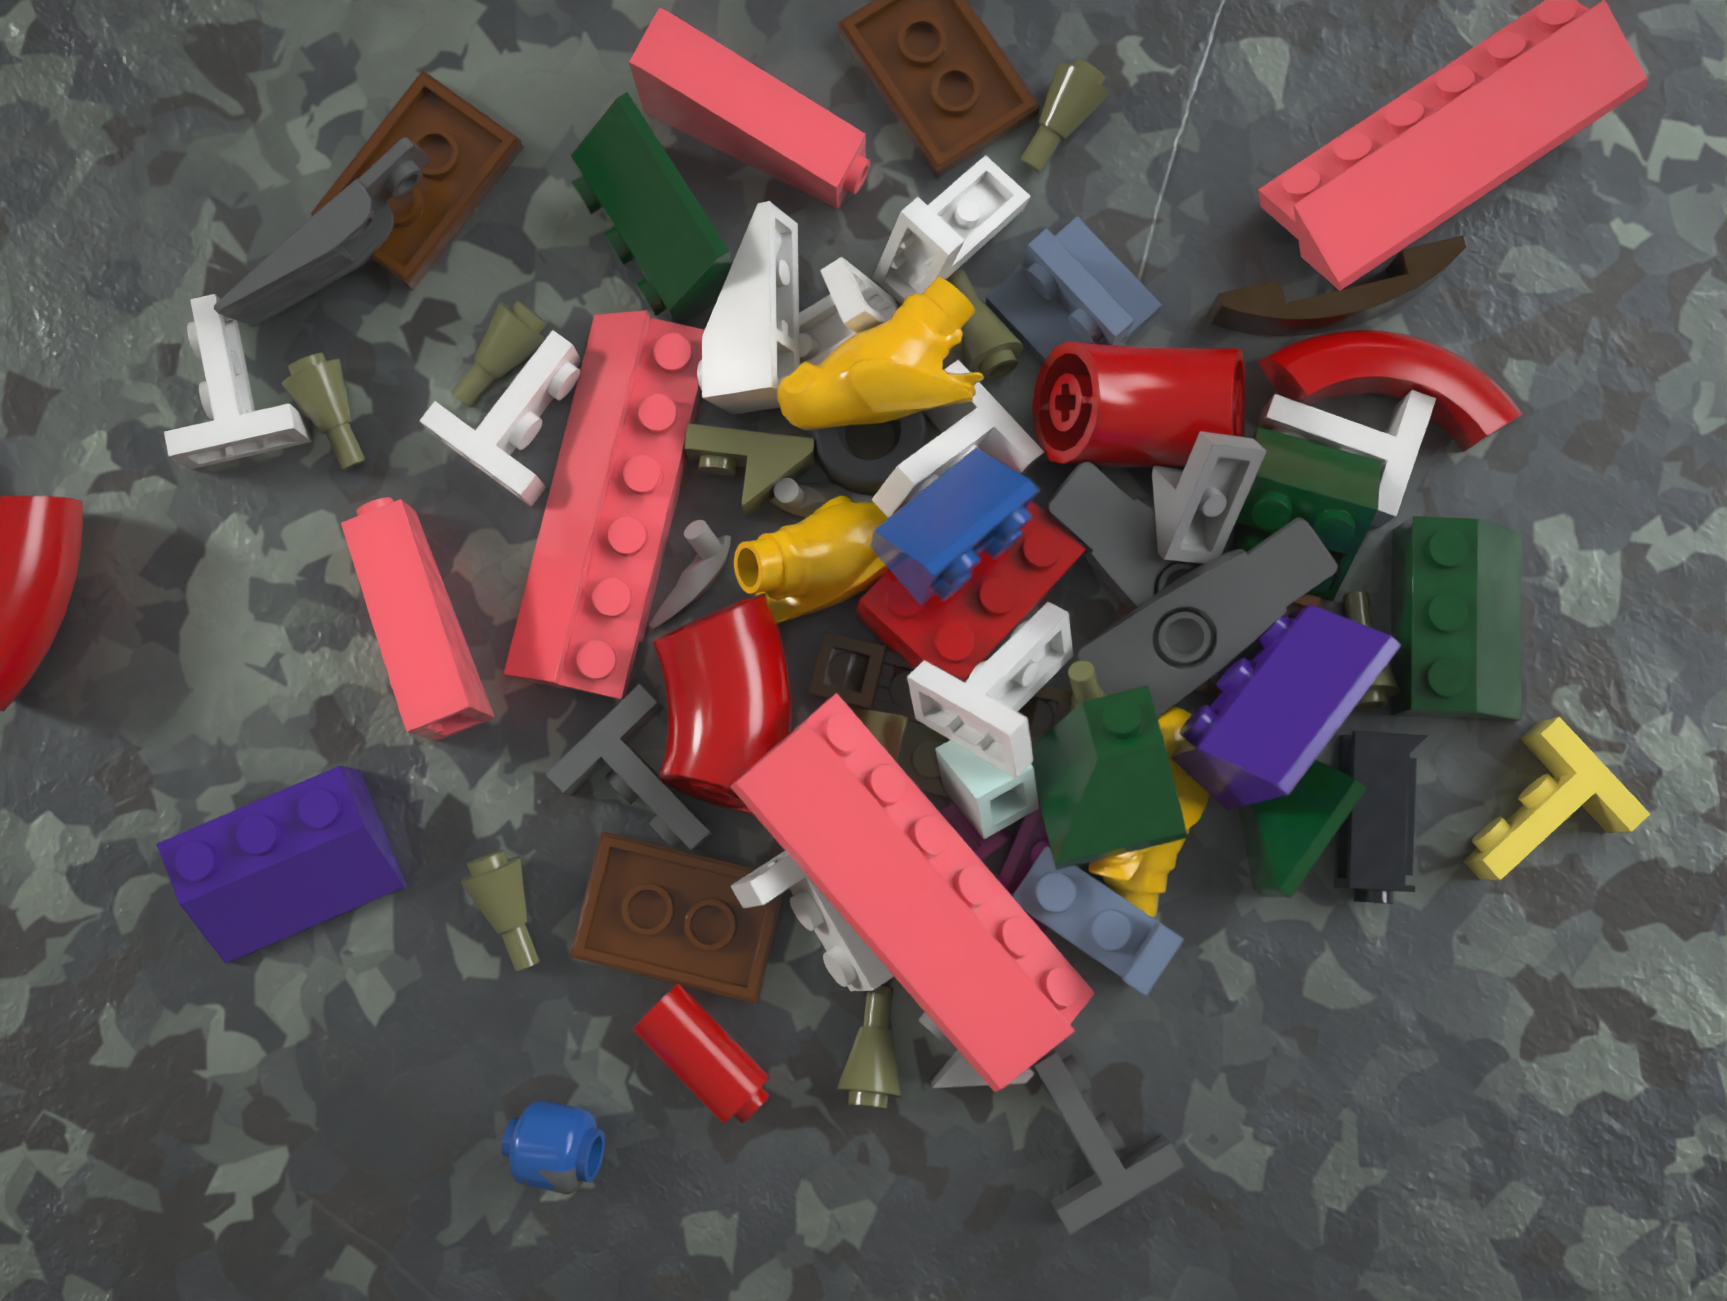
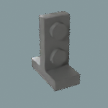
(630, 772)
(1099, 1141)

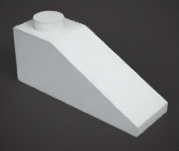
(756, 318)

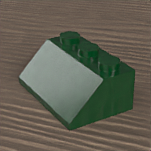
(650, 214)
(1456, 619)

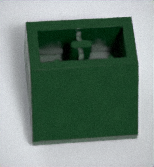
(1312, 482)

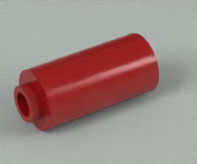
(703, 1056)

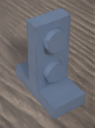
(1097, 921)

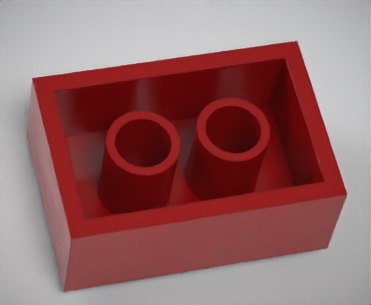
(981, 613)

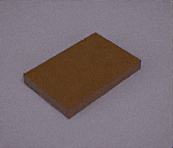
(939, 76)
(465, 163)
(674, 919)

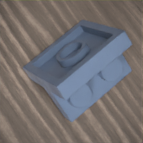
(1071, 293)

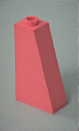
(745, 111)
(415, 622)

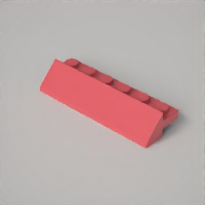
(1454, 137)
(609, 506)
(915, 893)

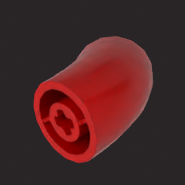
(1136, 402)
(36, 581)
(723, 699)

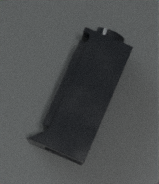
(1378, 835)

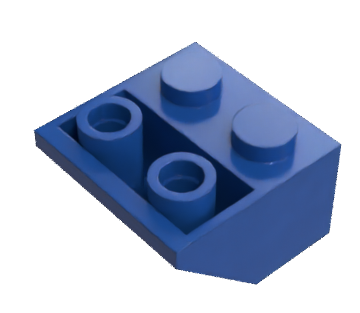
(953, 523)

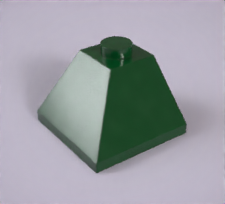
(1106, 780)
(1293, 830)

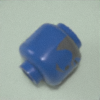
(554, 1147)

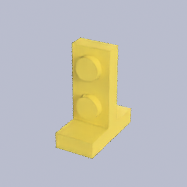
(1549, 801)

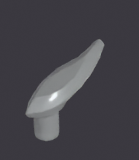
(807, 497)
(699, 575)

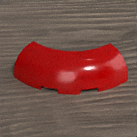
(1393, 364)

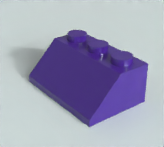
(1281, 705)
(283, 863)

